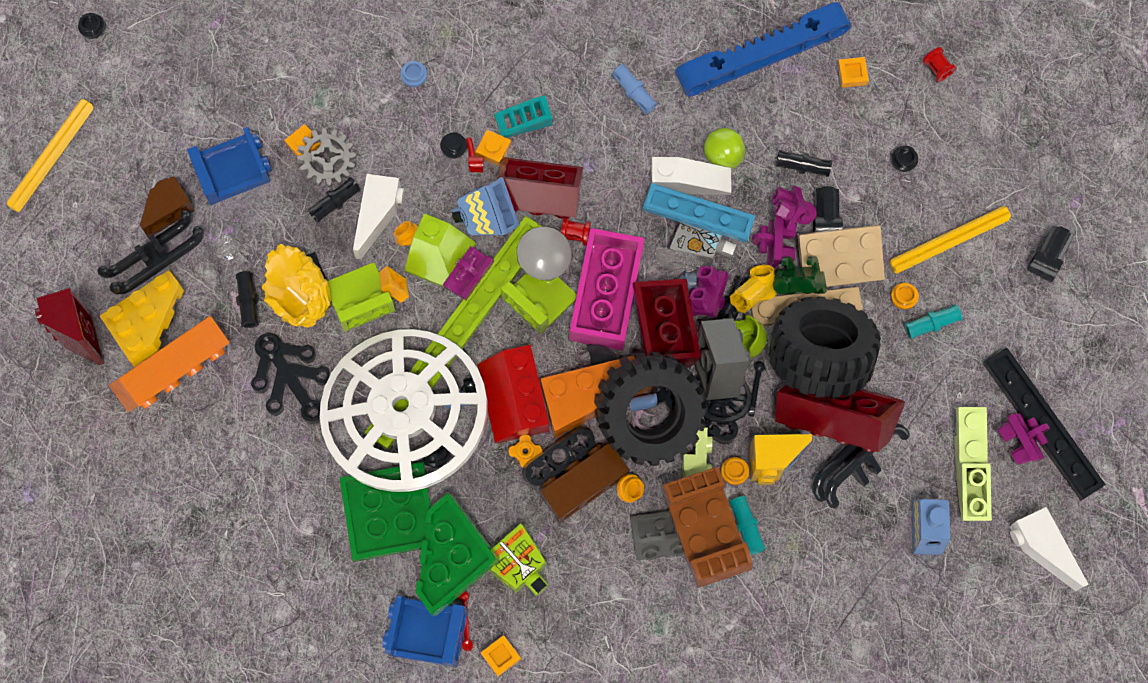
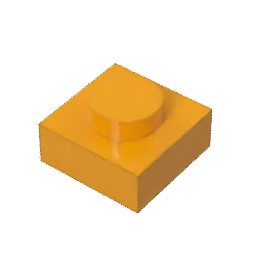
(853, 72)
(296, 140)
(493, 147)
(394, 284)
(500, 656)

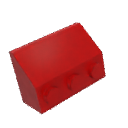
(514, 394)

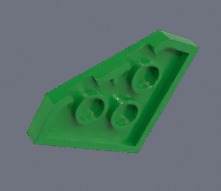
(451, 555)

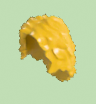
(295, 287)

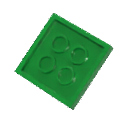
(383, 520)

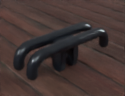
(153, 255)
(852, 457)

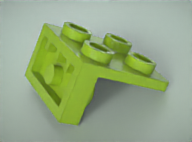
(359, 297)
(538, 300)

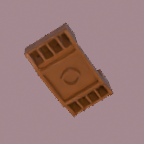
(706, 527)

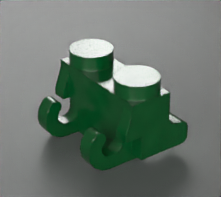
(800, 278)

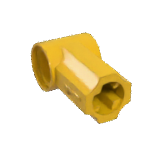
(756, 289)

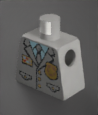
(701, 242)

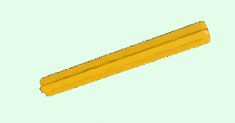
(49, 155)
(950, 239)

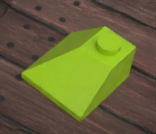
(436, 250)

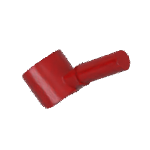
(475, 163)

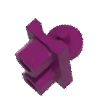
(792, 207)
(774, 241)
(468, 273)
(709, 292)
(1029, 450)

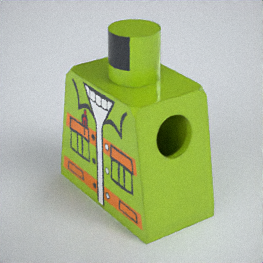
(519, 562)

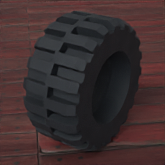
(821, 370)
(672, 435)

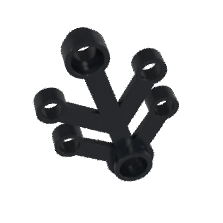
(287, 374)

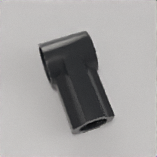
(827, 210)
(1049, 257)

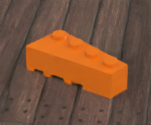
(169, 364)
(571, 395)

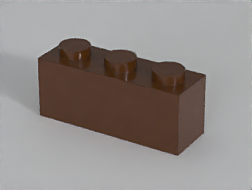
(583, 482)

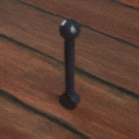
(759, 367)

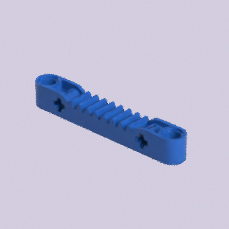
(813, 29)

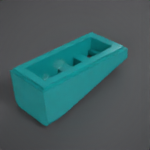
(520, 109)

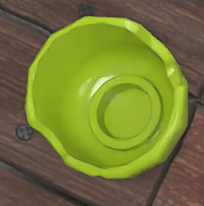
(724, 148)
(753, 335)

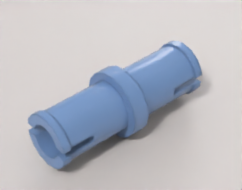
(634, 89)

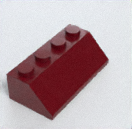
(858, 419)

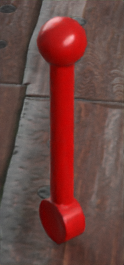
(467, 644)

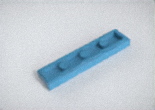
(699, 213)

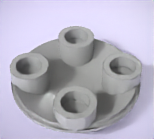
(544, 253)

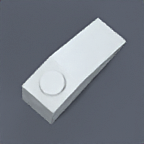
(691, 176)
(377, 209)
(1044, 543)

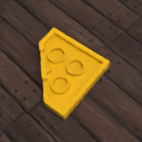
(142, 316)

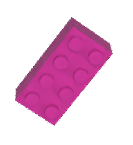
(606, 289)

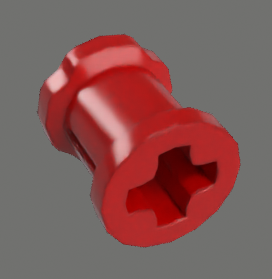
(939, 64)
(576, 231)

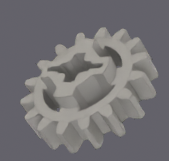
(314, 158)

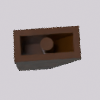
(164, 206)

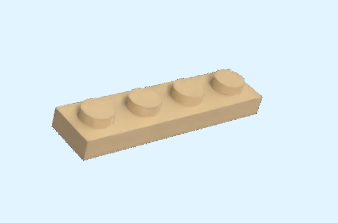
(768, 310)

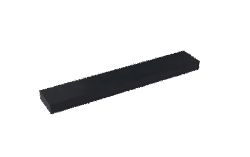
(1030, 404)

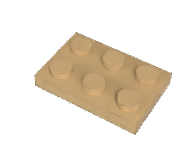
(845, 254)

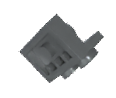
(655, 536)

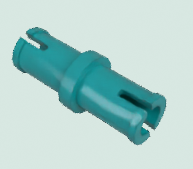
(933, 321)
(747, 525)

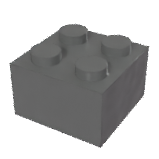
(722, 359)

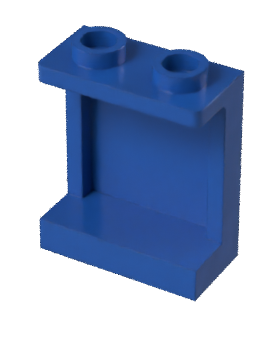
(230, 167)
(425, 637)

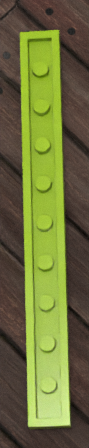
(472, 312)

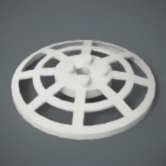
(409, 422)

